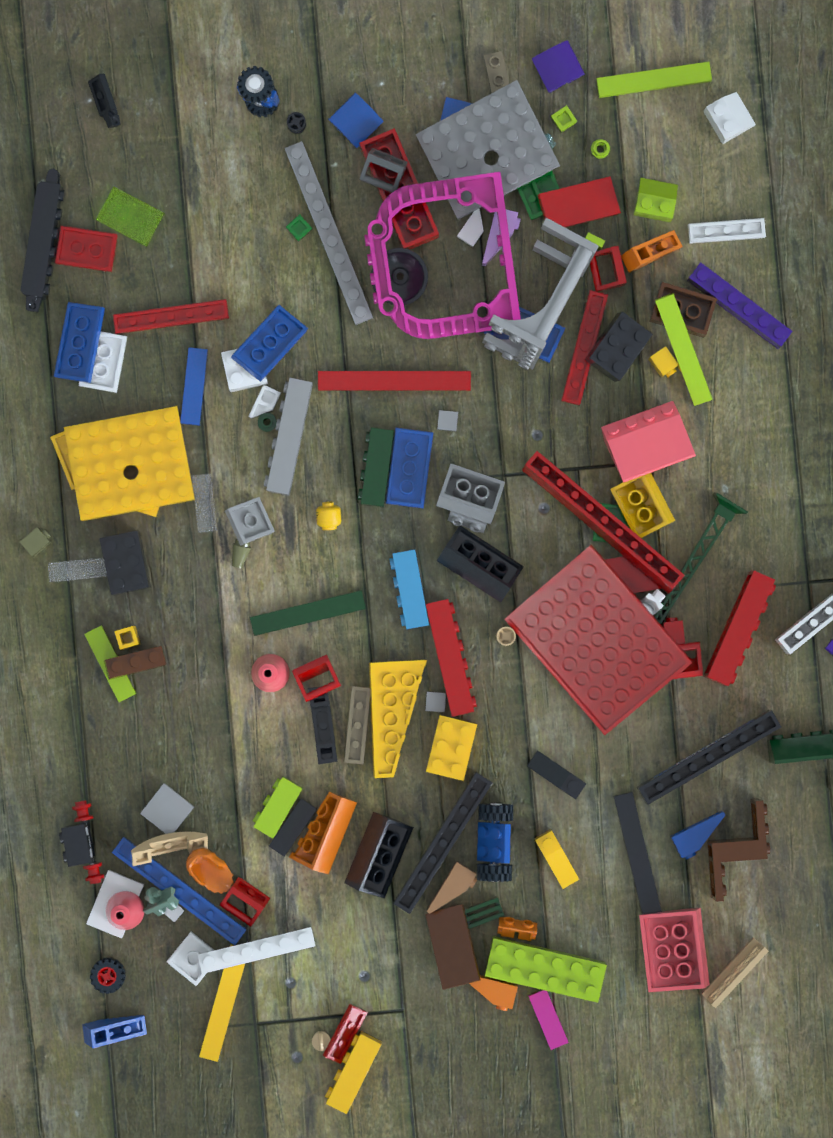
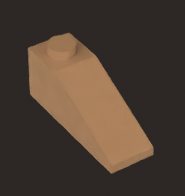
(455, 884)

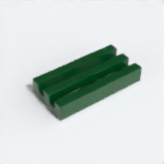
(487, 919)

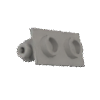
(462, 520)

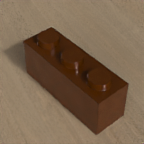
(134, 662)

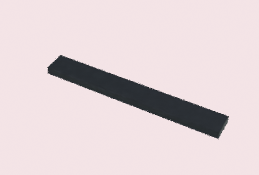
(637, 853)

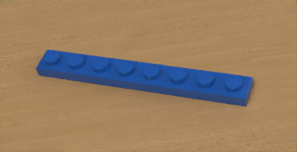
(187, 895)

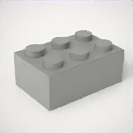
(470, 493)

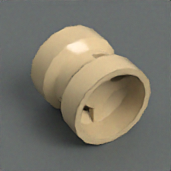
(508, 636)

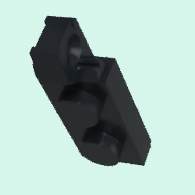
(104, 100)

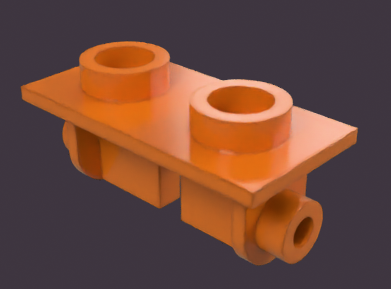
(508, 926)

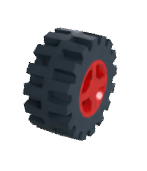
(105, 982)

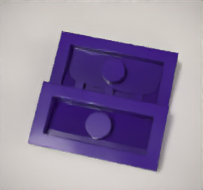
(558, 66)

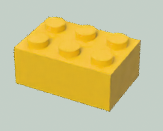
(451, 747)

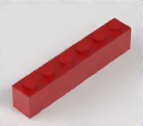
(450, 657)

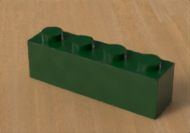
(377, 467)

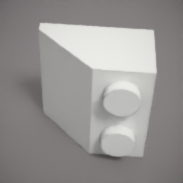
(729, 117)

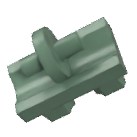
(159, 900)

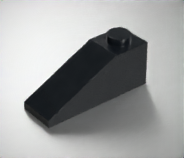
(556, 774)

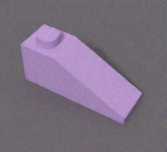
(492, 246)

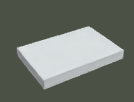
(107, 363)
(111, 885)

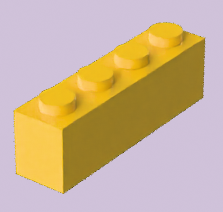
(353, 1072)

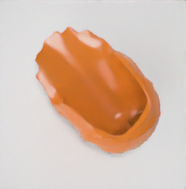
(209, 870)

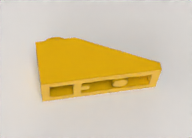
(556, 858)

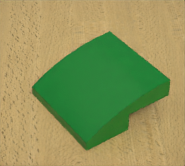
(530, 191)

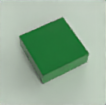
(299, 228)

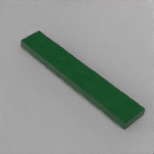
(307, 613)

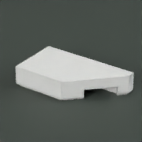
(472, 229)
(265, 401)

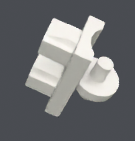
(653, 601)

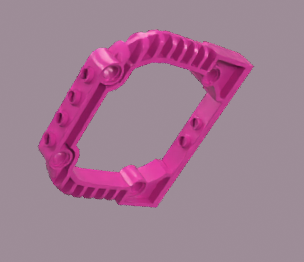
(485, 191)

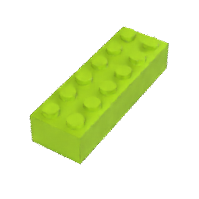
(545, 969)

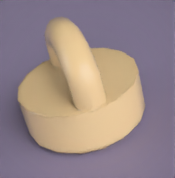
(321, 1040)

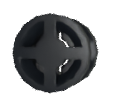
(294, 119)

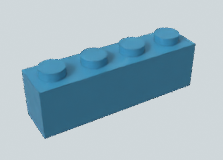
(410, 589)

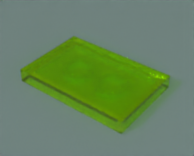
(130, 216)

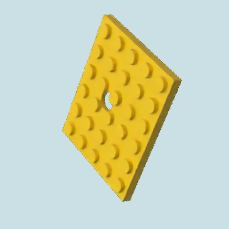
(106, 447)

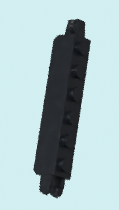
(41, 240)

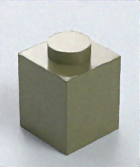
(36, 541)

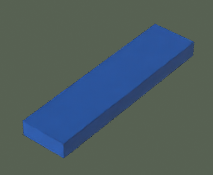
(194, 386)

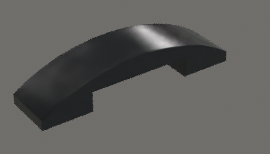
(323, 728)

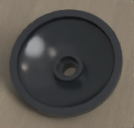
(414, 272)

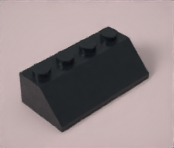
(480, 563)
(378, 855)

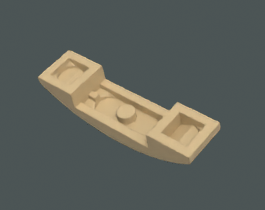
(168, 843)

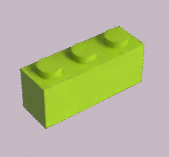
(277, 806)

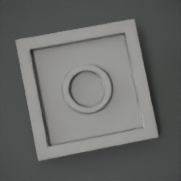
(249, 521)

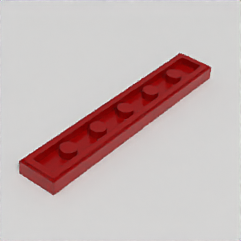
(170, 316)
(585, 342)

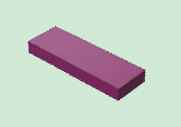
(548, 1019)

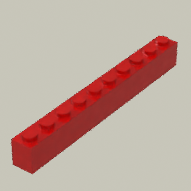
(603, 522)

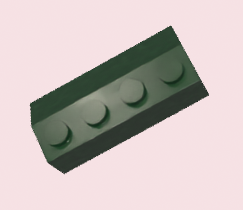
(800, 747)

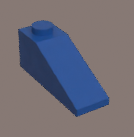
(693, 837)
(113, 1030)

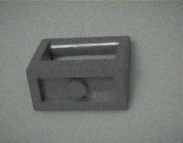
(387, 161)

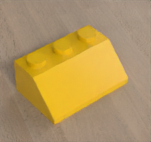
(642, 505)

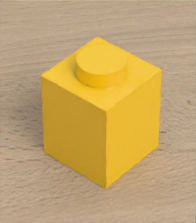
(664, 362)
(127, 637)

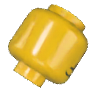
(328, 516)

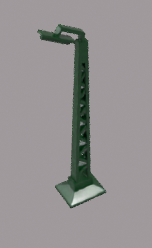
(725, 509)

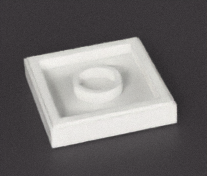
(186, 958)

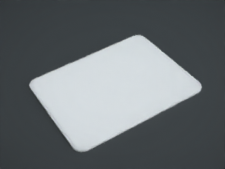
(174, 914)

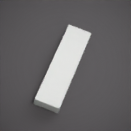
(726, 230)

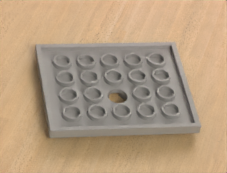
(494, 123)

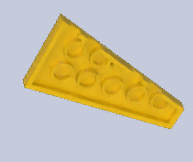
(392, 702)

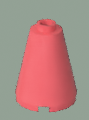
(279, 671)
(129, 905)

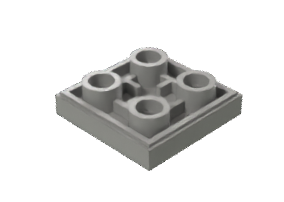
(167, 809)

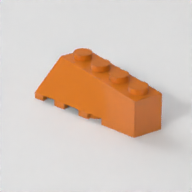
(325, 834)

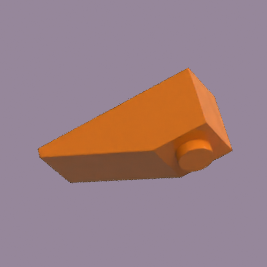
(651, 251)
(497, 991)

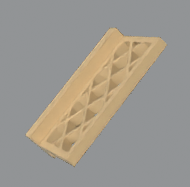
(734, 972)

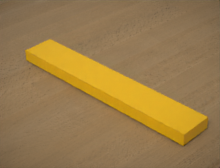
(221, 1012)

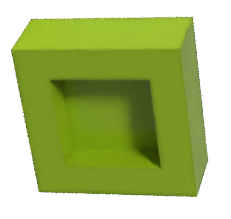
(563, 119)
(598, 241)

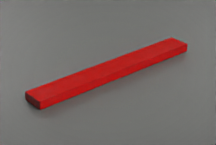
(394, 380)

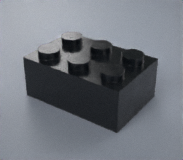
(618, 346)
(125, 562)

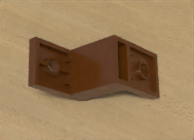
(738, 849)

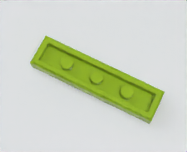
(104, 650)

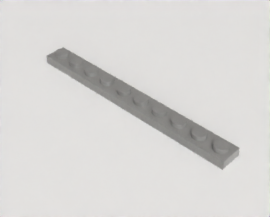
(328, 233)

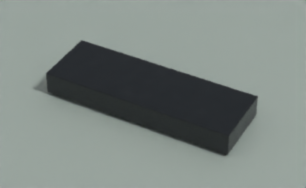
(292, 827)

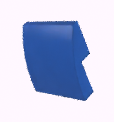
(356, 120)

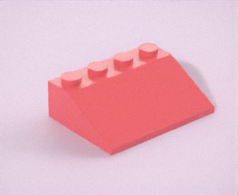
(647, 441)
(674, 950)

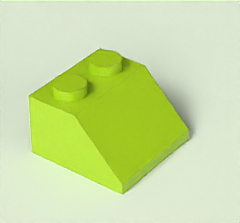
(656, 200)

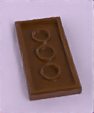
(452, 947)

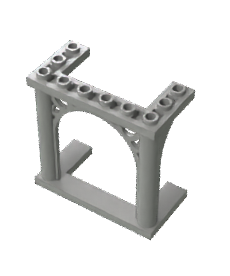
(530, 334)

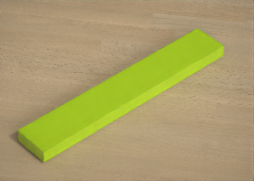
(654, 79)
(683, 349)

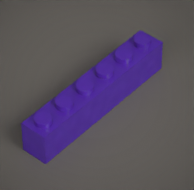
(739, 306)

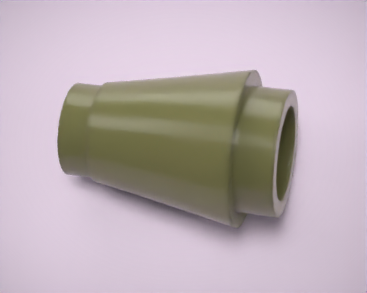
(240, 554)

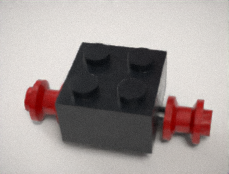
(79, 843)

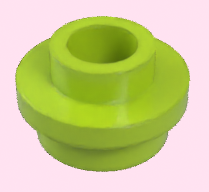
(600, 142)

